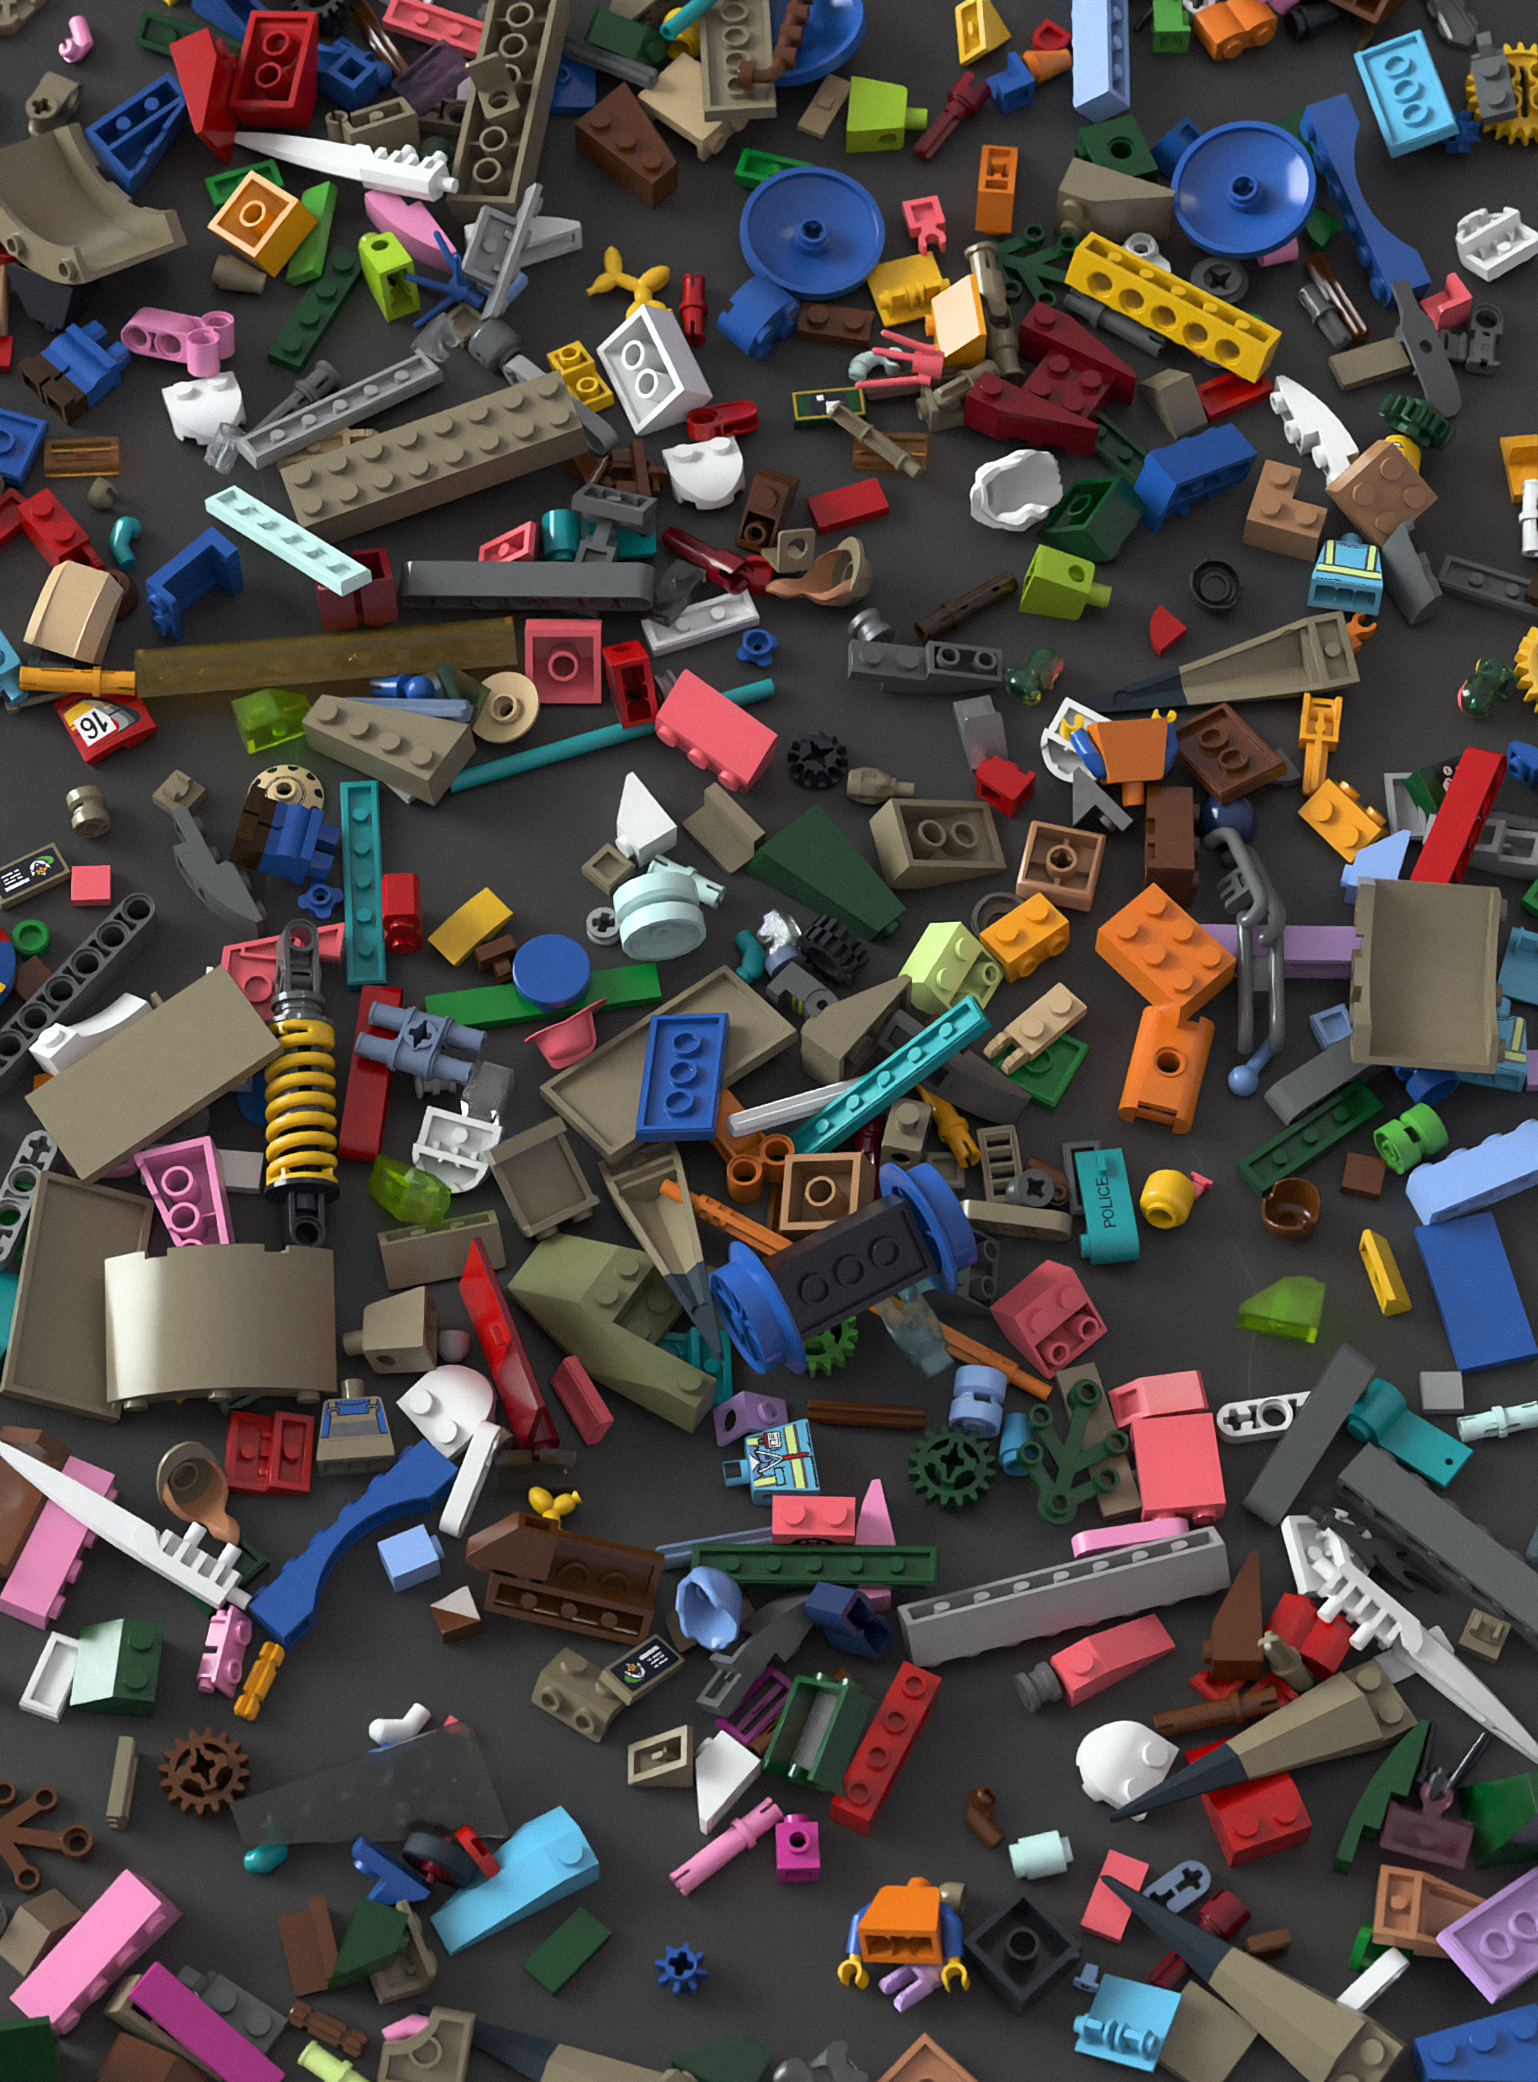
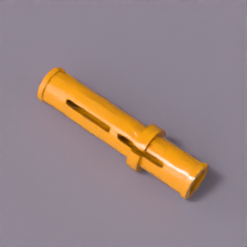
(72, 680)
(952, 1128)

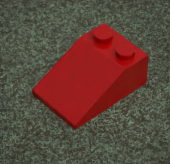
(277, 70)
(207, 79)
(1254, 1815)

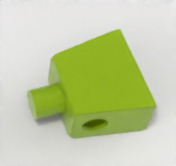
(880, 116)
(383, 258)
(1061, 585)

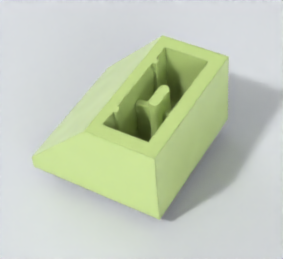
(950, 967)

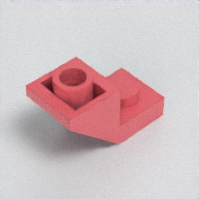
(1158, 1397)

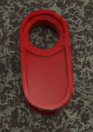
(722, 420)

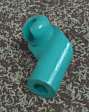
(122, 532)
(753, 959)
(265, 1857)

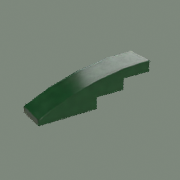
(1389, 1783)

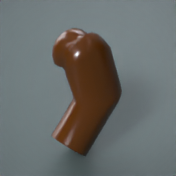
(1058, 1178)
(979, 1816)

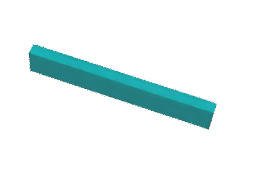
(362, 884)
(891, 1078)

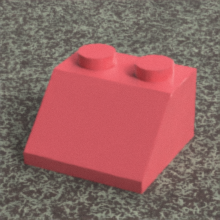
(565, 659)

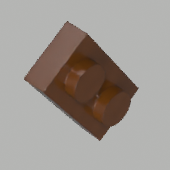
(835, 324)

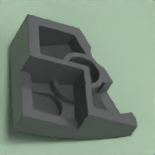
(1409, 576)

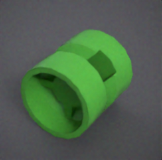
(1414, 1136)

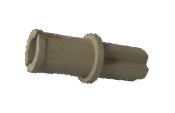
(963, 383)
(1286, 1662)

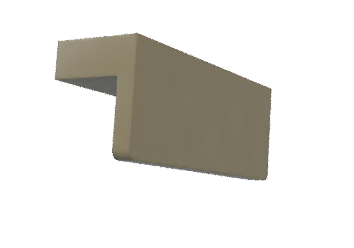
(438, 1252)

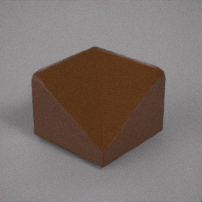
(457, 1615)

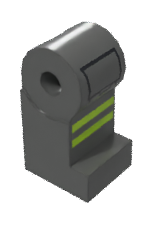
(799, 992)

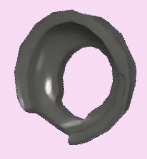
(993, 905)

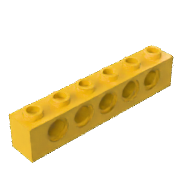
(1173, 307)

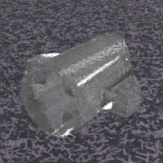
(223, 448)

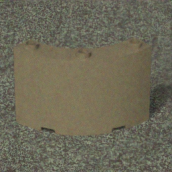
(67, 218)
(1426, 975)
(220, 1324)

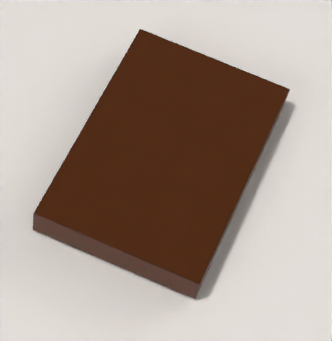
(1226, 754)

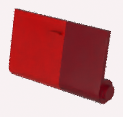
(506, 1354)

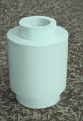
(1040, 1855)

